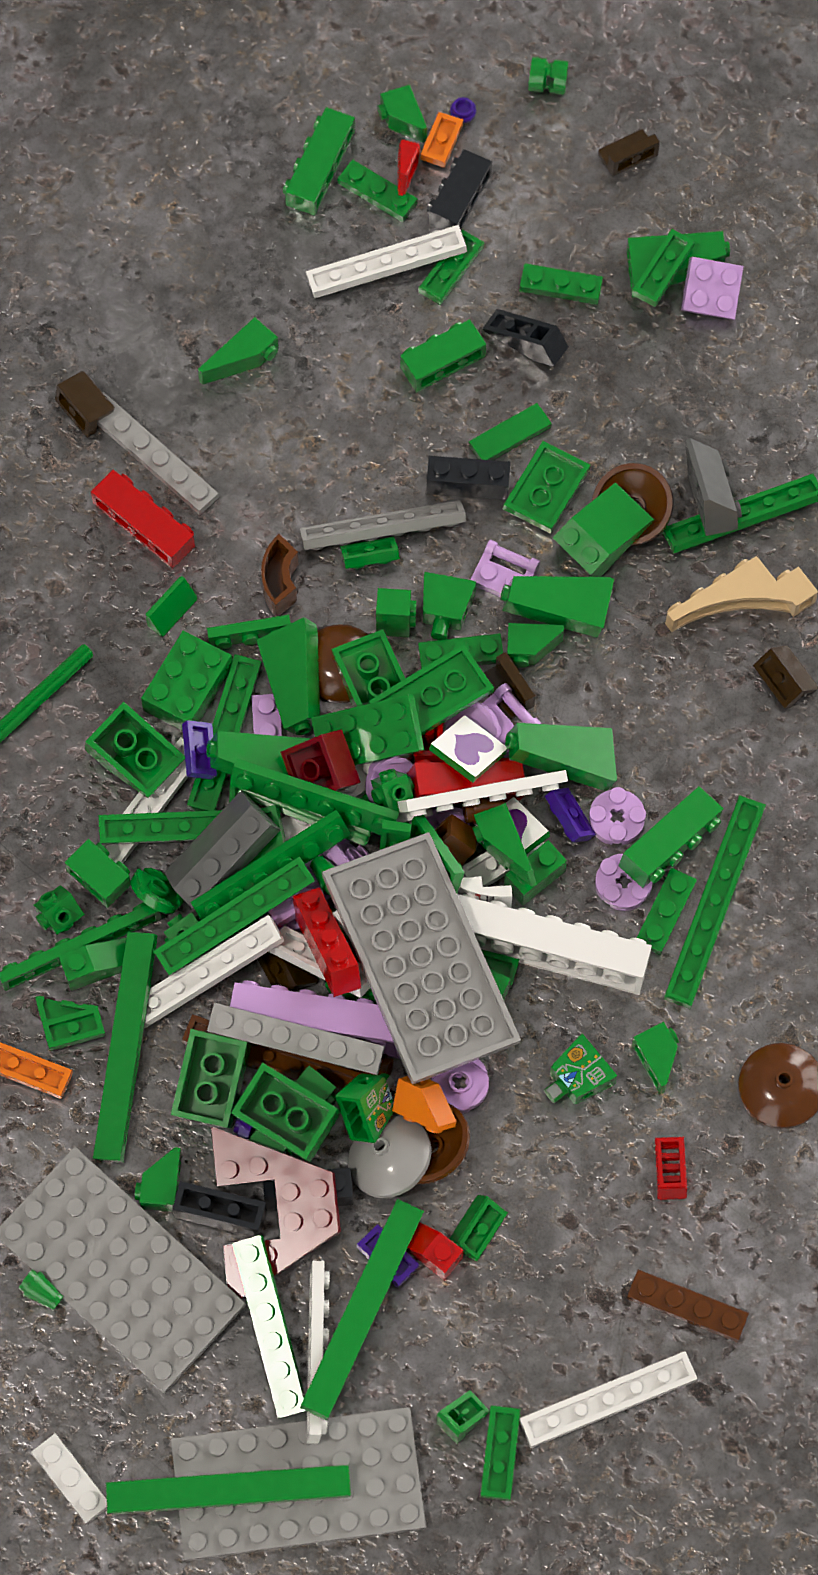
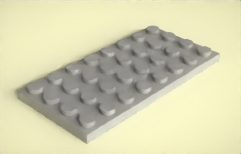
(421, 958)
(120, 1269)
(381, 1472)

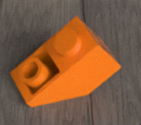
(423, 1104)

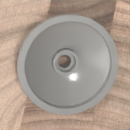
(397, 1165)

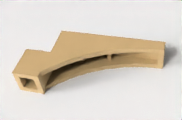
(746, 588)

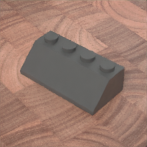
(222, 848)

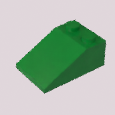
(603, 530)
(367, 667)
(134, 751)

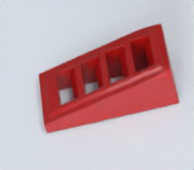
(407, 164)
(676, 1185)

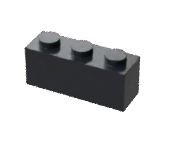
(459, 191)
(468, 477)
(219, 1209)

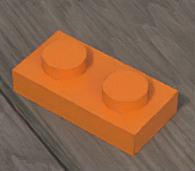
(441, 139)

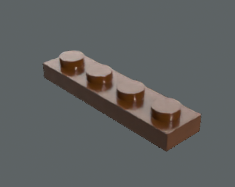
(687, 1305)

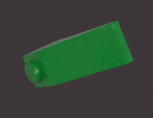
(243, 352)
(502, 841)
(93, 963)

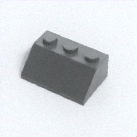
(711, 488)

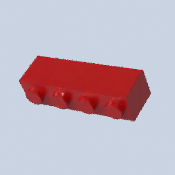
(143, 518)
(439, 777)
(326, 942)

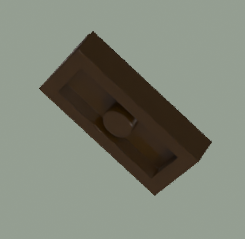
(629, 151)
(83, 402)
(506, 672)
(785, 675)
(285, 973)

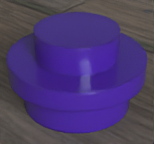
(463, 109)

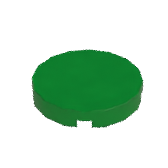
(155, 890)

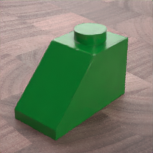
(402, 113)
(532, 642)
(657, 1053)
(160, 1183)

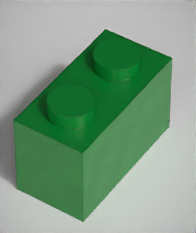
(395, 612)
(547, 866)
(98, 872)

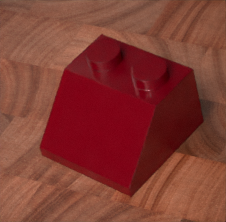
(322, 761)

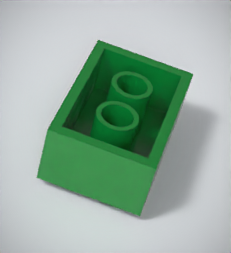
(186, 681)
(211, 1078)
(286, 1112)

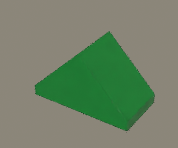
(462, 1416)

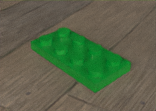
(443, 688)
(376, 729)

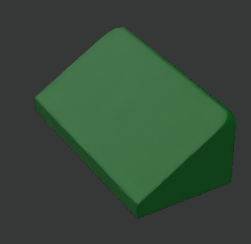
(171, 607)
(478, 1226)

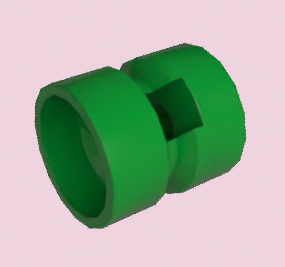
(539, 74)

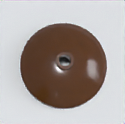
(645, 487)
(330, 681)
(769, 1099)
(452, 1145)

